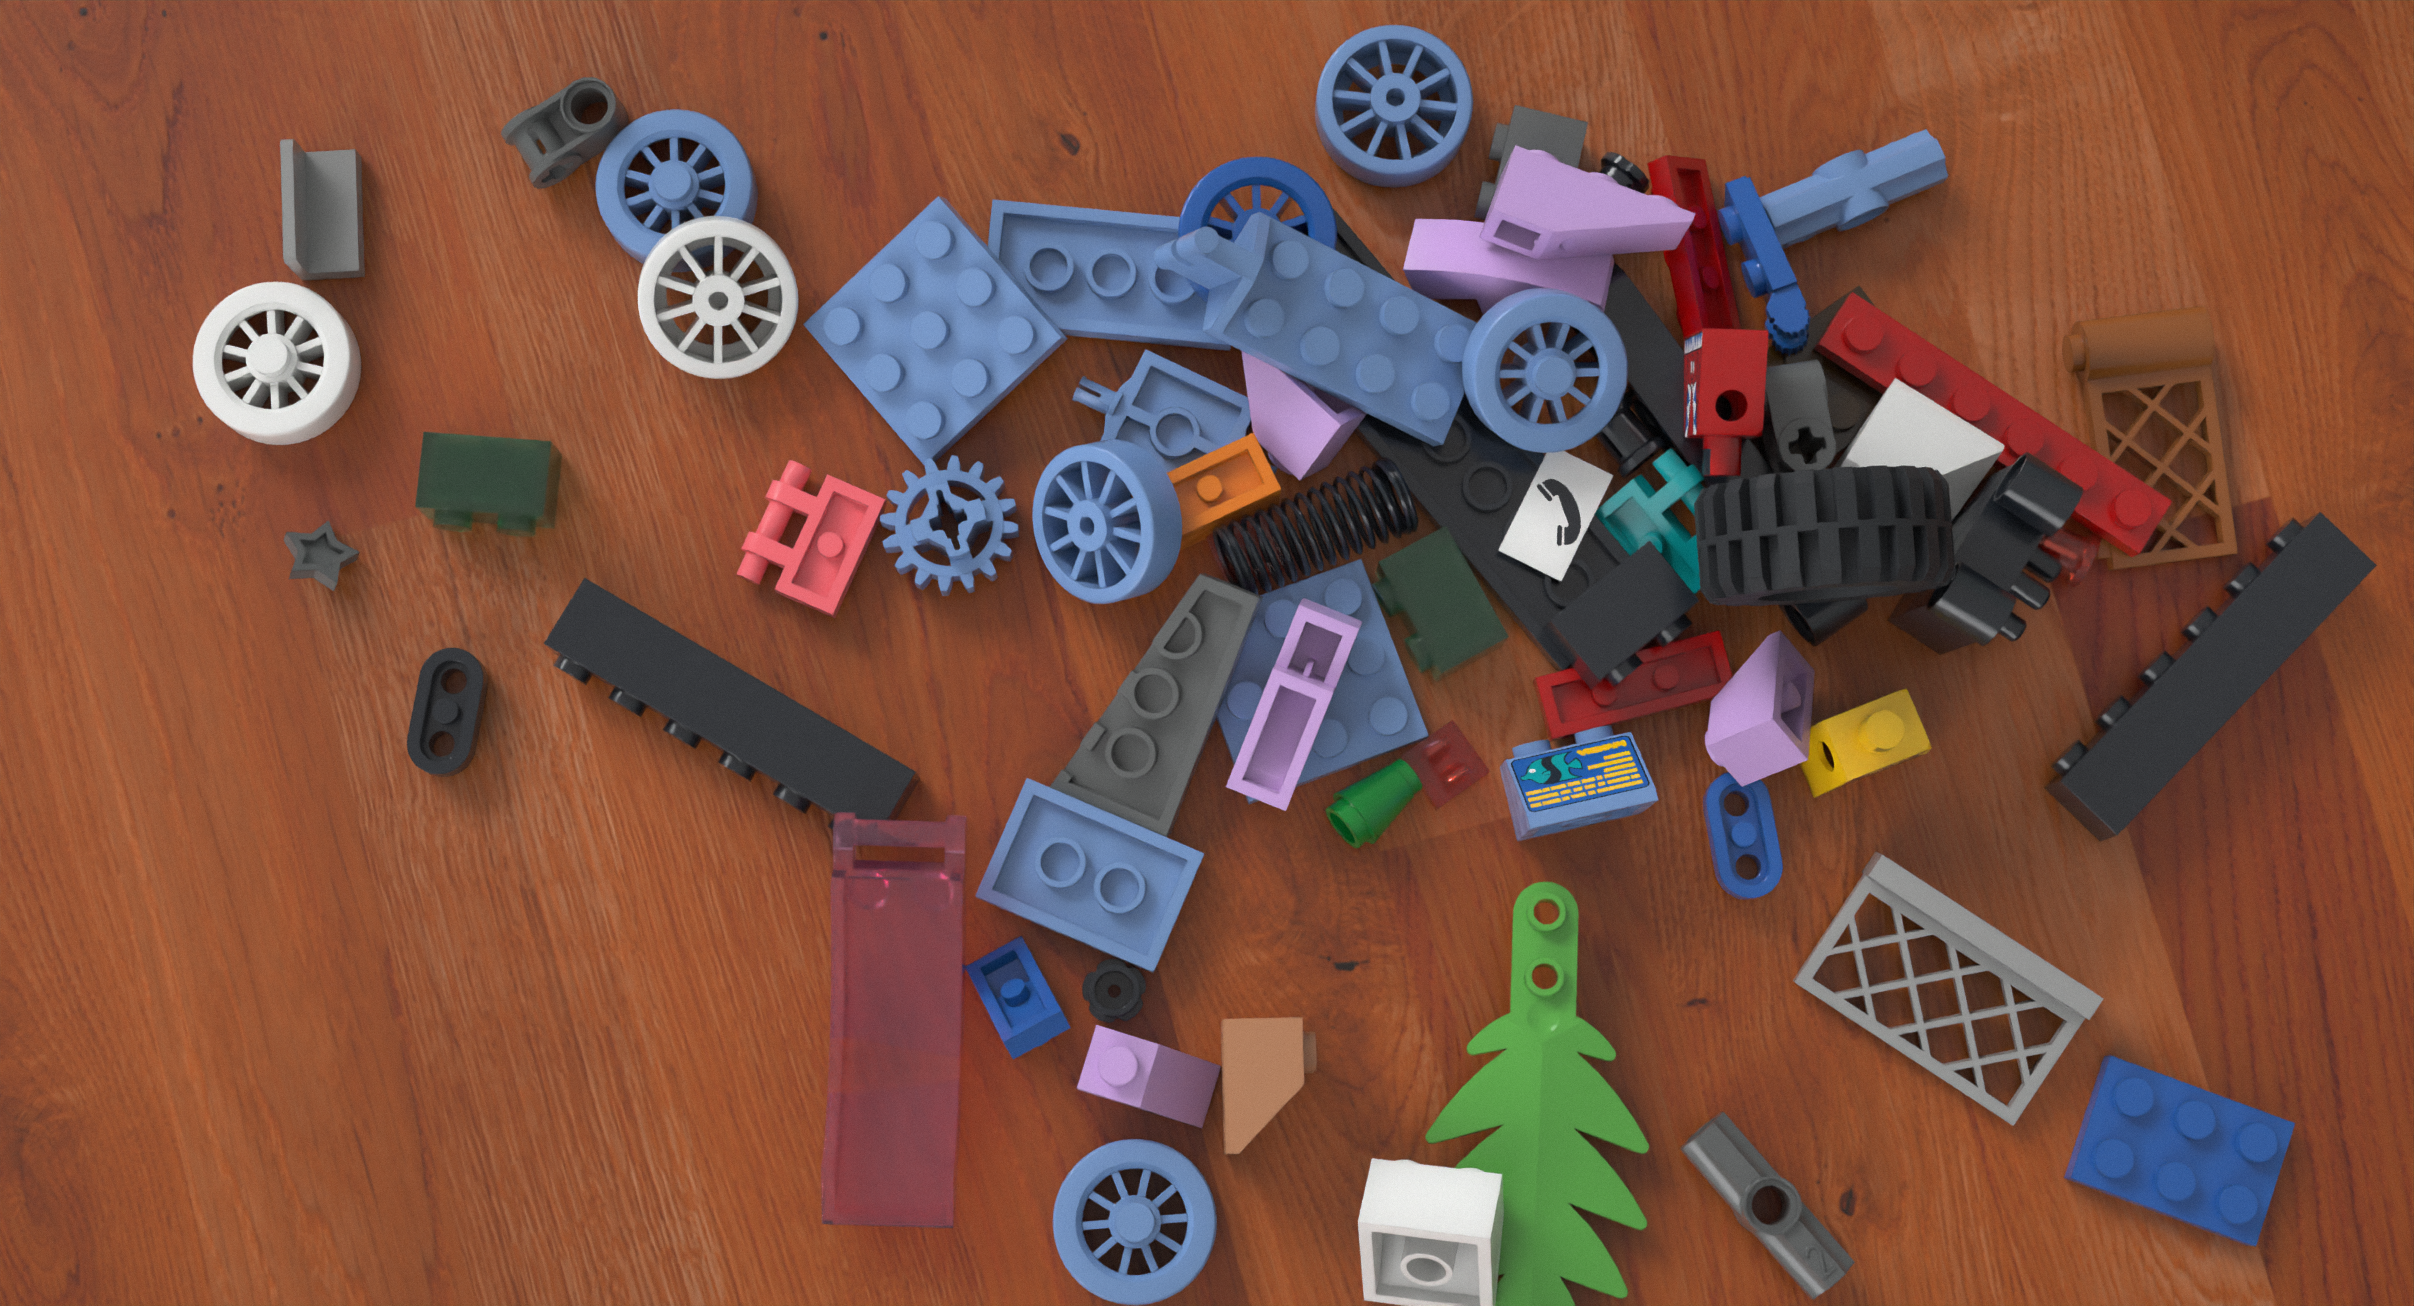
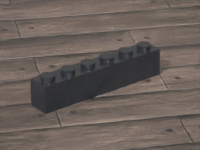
(2208, 676)
(726, 708)

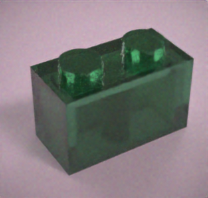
(488, 482)
(1438, 604)

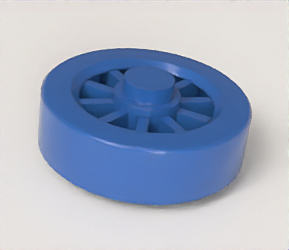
(1253, 172)

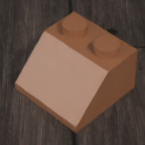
(1261, 1072)

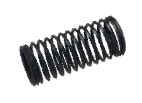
(1380, 473)

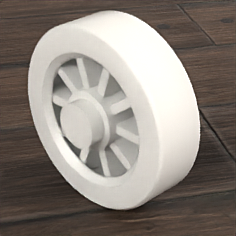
(717, 298)
(277, 364)

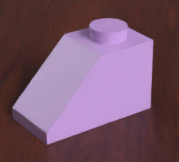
(1295, 420)
(1763, 713)
(1148, 1076)

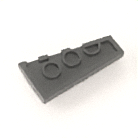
(1158, 724)

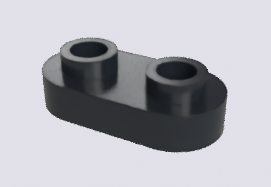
(443, 713)

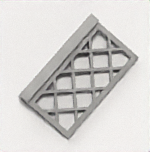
(1978, 941)

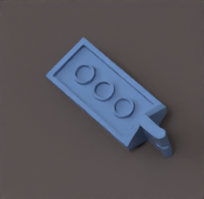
(1329, 322)

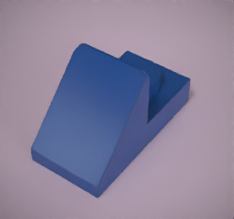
(1017, 997)

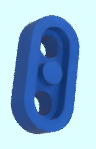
(1744, 835)

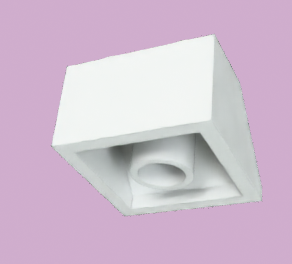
(1430, 1234)

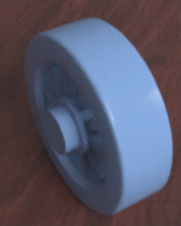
(1393, 104)
(675, 187)
(1544, 369)
(1097, 535)
(1134, 1222)

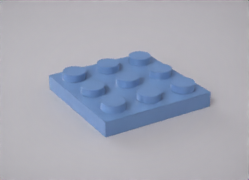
(935, 331)
(1373, 700)

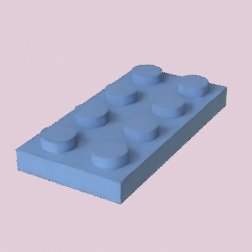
(1099, 272)

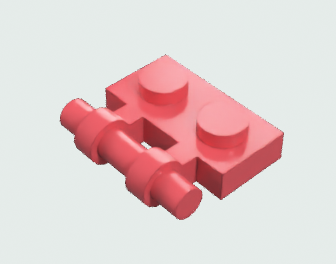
(829, 544)

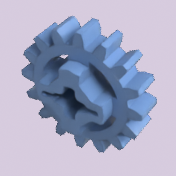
(974, 516)

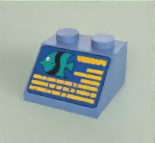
(1576, 784)

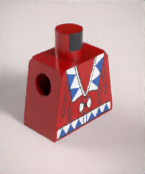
(1728, 366)

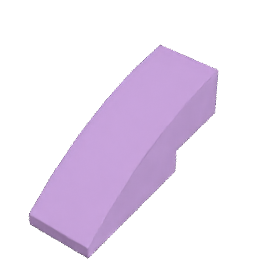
(1454, 263)
(1294, 704)

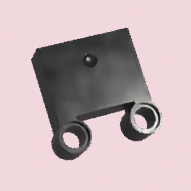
(1992, 544)

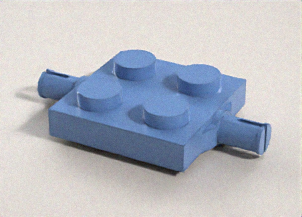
(1169, 411)

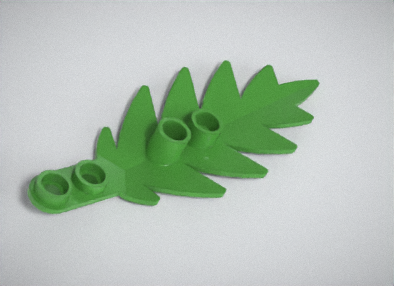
(1540, 1098)

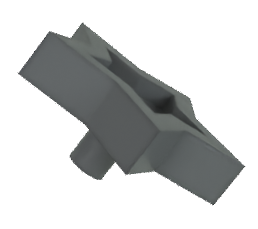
(319, 555)

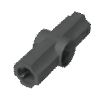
(1796, 1235)

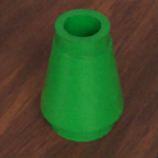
(1371, 804)

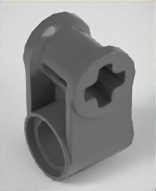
(560, 130)
(1797, 414)

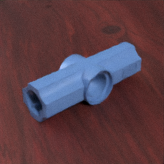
(1855, 188)

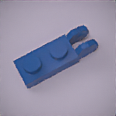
(1766, 266)

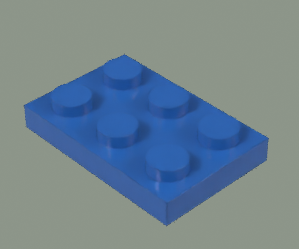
(2179, 1150)

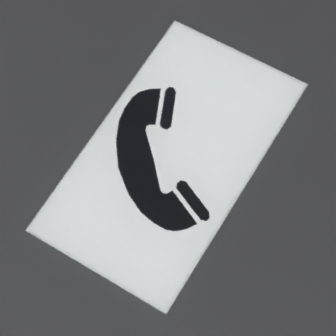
(1555, 513)

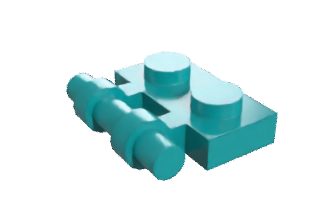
(1643, 515)

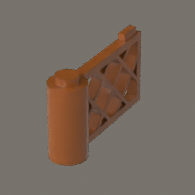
(2159, 353)

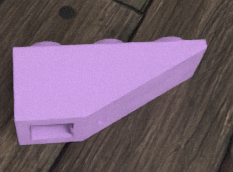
(1570, 213)

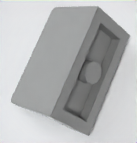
(322, 212)

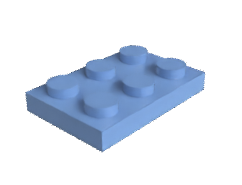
(1090, 875)

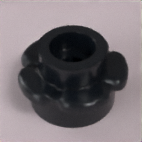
(1101, 1003)

